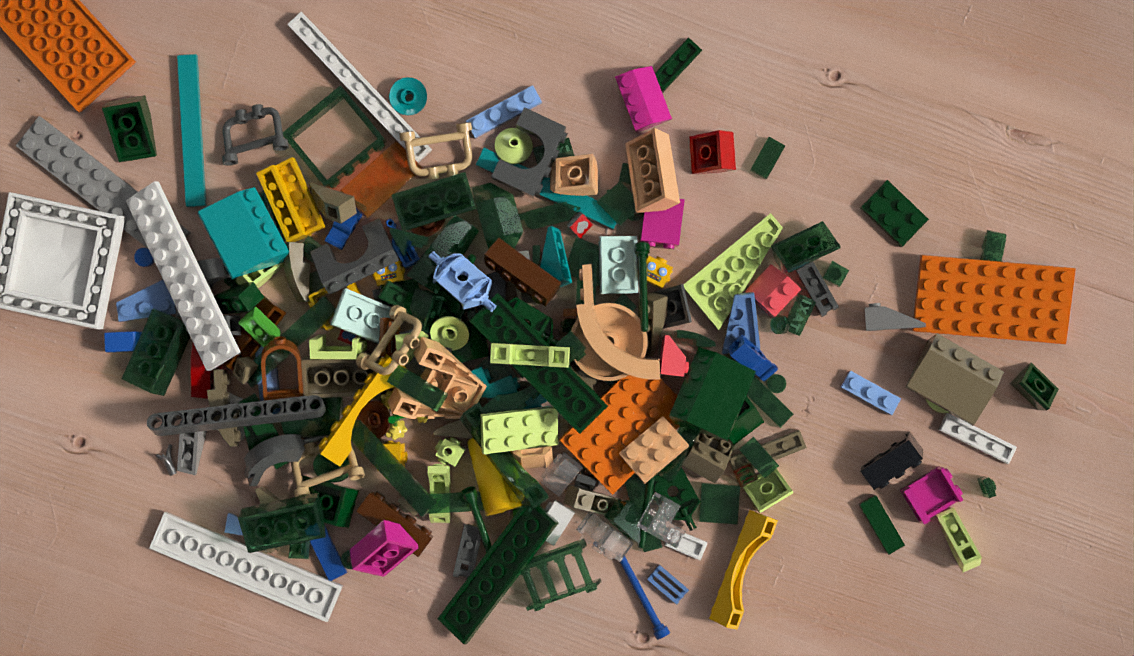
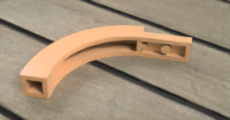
(610, 353)

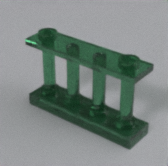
(558, 555)

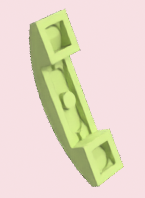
(530, 355)

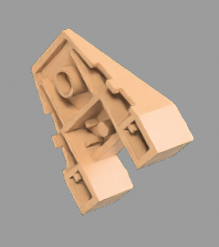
(445, 373)

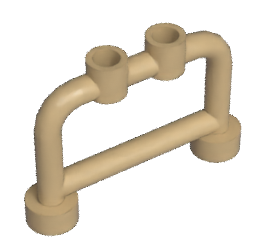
(450, 169)
(399, 315)
(311, 450)

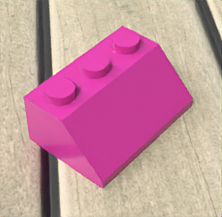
(643, 98)
(382, 549)

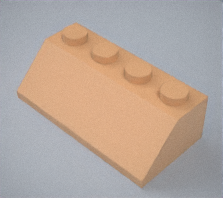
(652, 172)

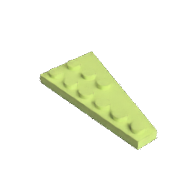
(731, 271)

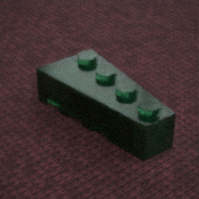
(453, 239)

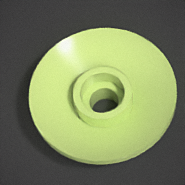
(510, 153)
(452, 339)

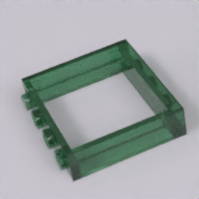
(315, 114)

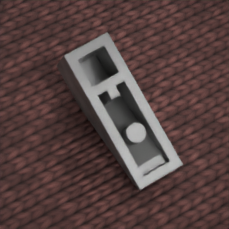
(884, 318)
(190, 450)

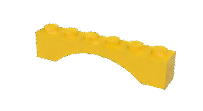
(338, 443)
(728, 604)

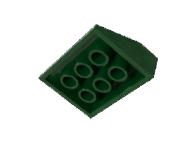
(712, 394)

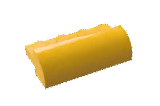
(291, 200)
(494, 490)

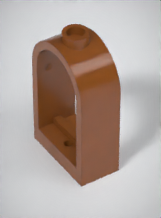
(281, 343)

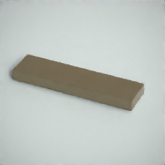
(776, 449)

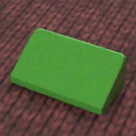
(259, 327)

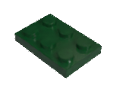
(894, 213)

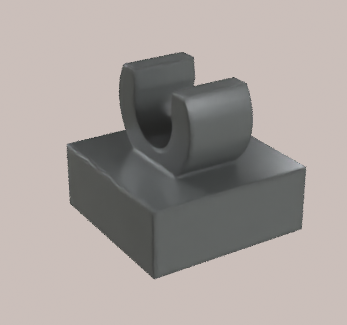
(585, 481)

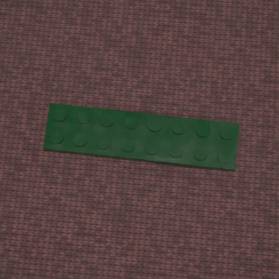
(558, 385)
(497, 572)

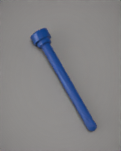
(659, 629)

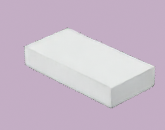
(690, 546)

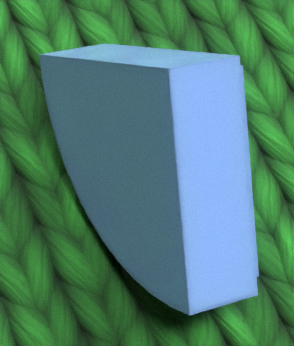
(232, 525)

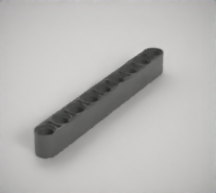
(227, 412)

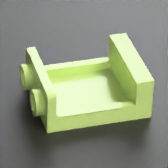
(319, 350)

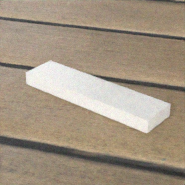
(977, 438)

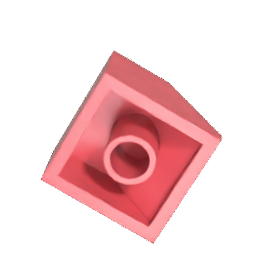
(773, 290)
(672, 359)

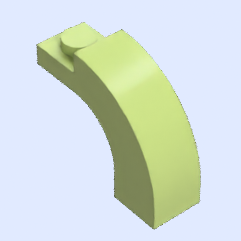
(439, 483)

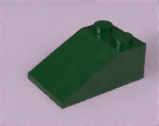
(130, 128)
(336, 501)

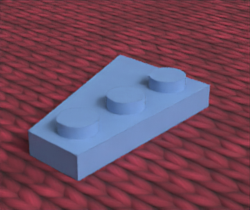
(141, 303)
(742, 321)

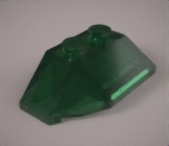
(497, 214)

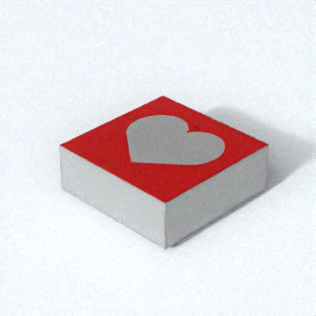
(579, 224)

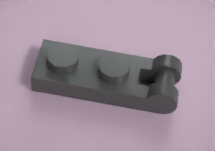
(817, 288)
(467, 551)

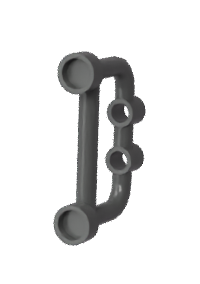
(242, 117)

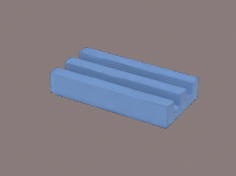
(680, 595)

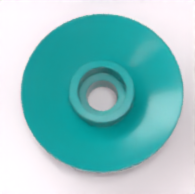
(405, 87)

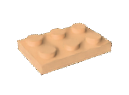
(653, 450)

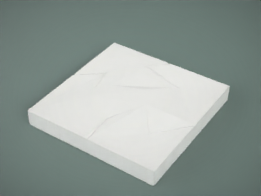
(58, 260)

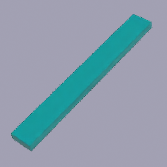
(191, 130)
(589, 206)

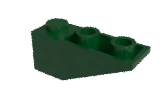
(239, 298)

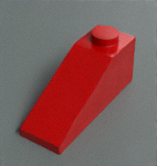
(200, 378)

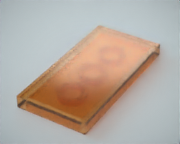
(380, 180)

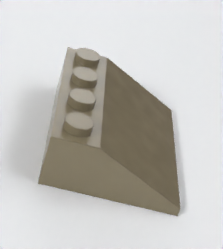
(954, 379)

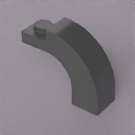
(270, 452)

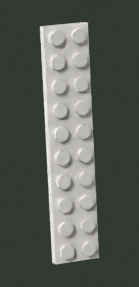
(182, 276)
(252, 571)

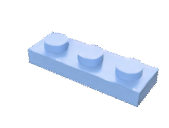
(870, 393)

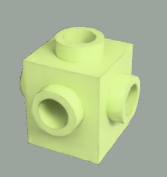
(454, 445)

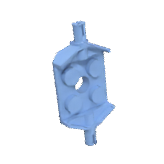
(469, 292)

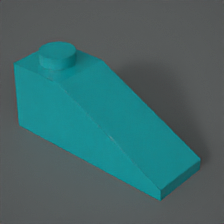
(554, 257)

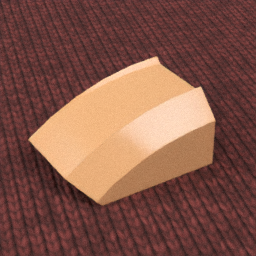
(575, 175)
(534, 457)

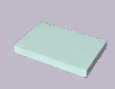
(618, 265)
(359, 315)

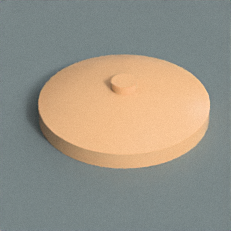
(622, 329)

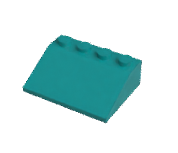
(244, 233)

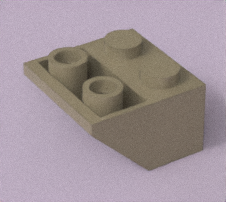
(709, 457)

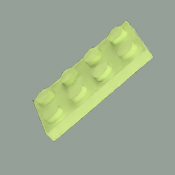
(519, 429)

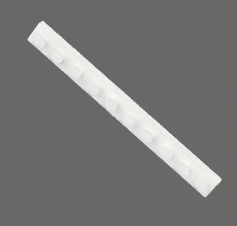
(354, 81)

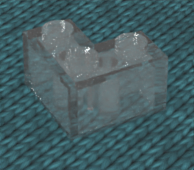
(562, 473)
(658, 520)
(604, 537)

